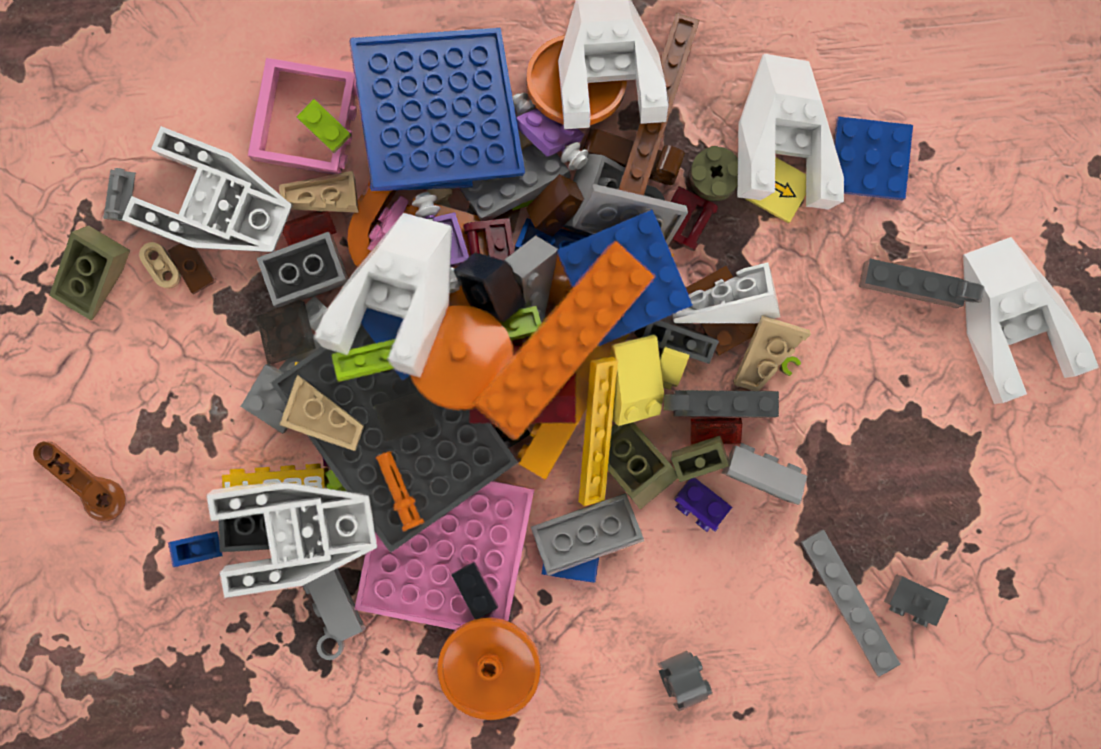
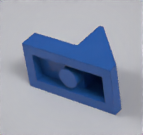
(194, 549)

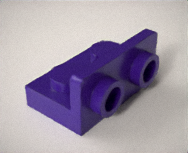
(703, 504)

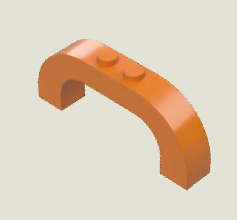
(362, 223)

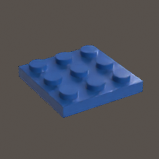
(873, 157)

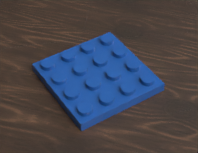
(646, 243)

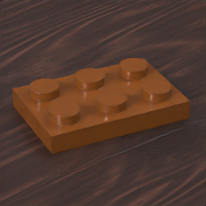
(727, 333)

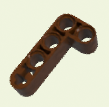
(618, 150)

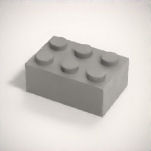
(303, 270)

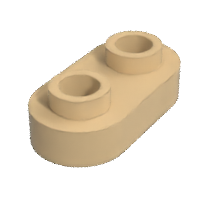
(160, 266)

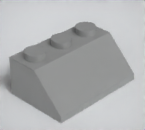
(597, 171)
(766, 474)

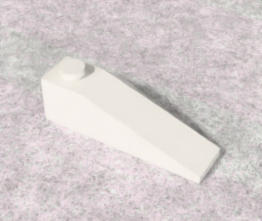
(734, 301)

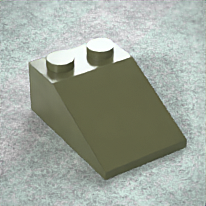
(88, 271)
(638, 464)

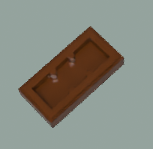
(191, 267)

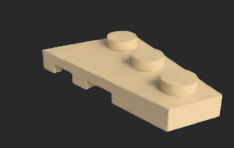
(323, 193)
(768, 348)
(319, 417)

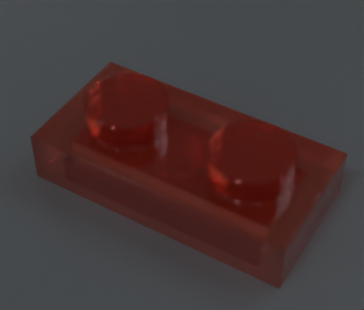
(308, 227)
(706, 428)

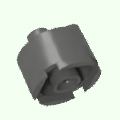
(683, 680)

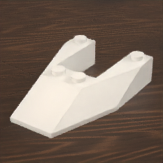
(606, 45)
(787, 119)
(223, 207)
(400, 277)
(1014, 308)
(306, 531)

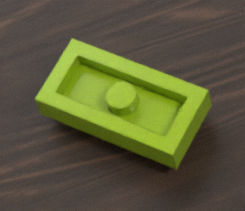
(324, 126)

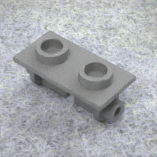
(118, 193)

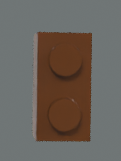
(555, 205)

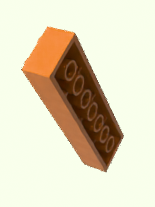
(563, 340)

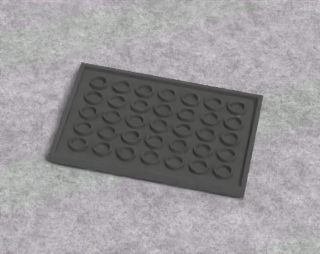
(436, 464)

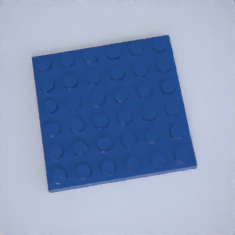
(436, 108)

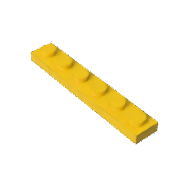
(597, 430)

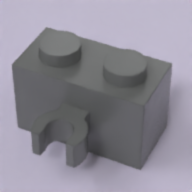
(916, 600)

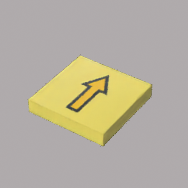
(788, 194)

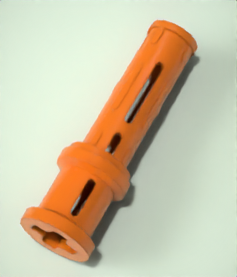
(403, 502)

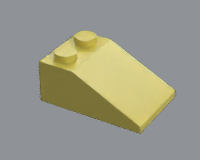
(638, 380)

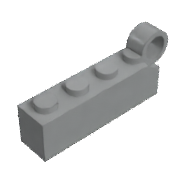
(336, 609)

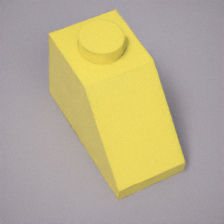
(672, 366)

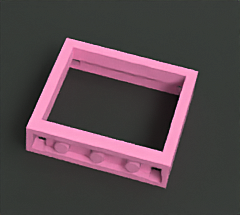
(265, 107)

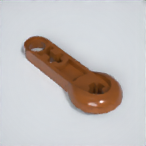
(84, 484)

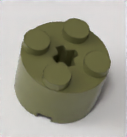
(709, 161)

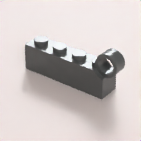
(919, 284)
(723, 403)

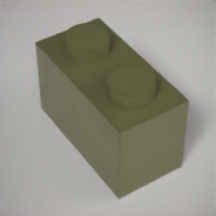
(700, 459)

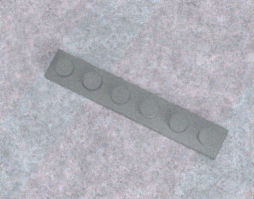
(850, 603)

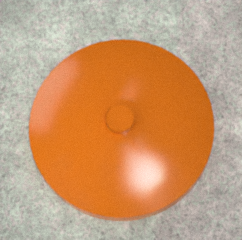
(545, 89)
(464, 358)
(489, 668)

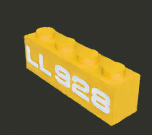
(312, 475)

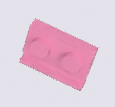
(388, 218)

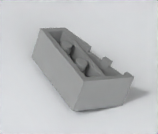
(533, 271)

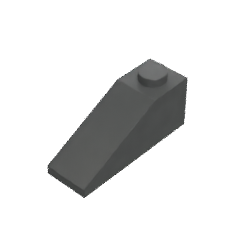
(680, 338)

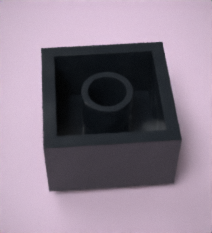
(490, 285)

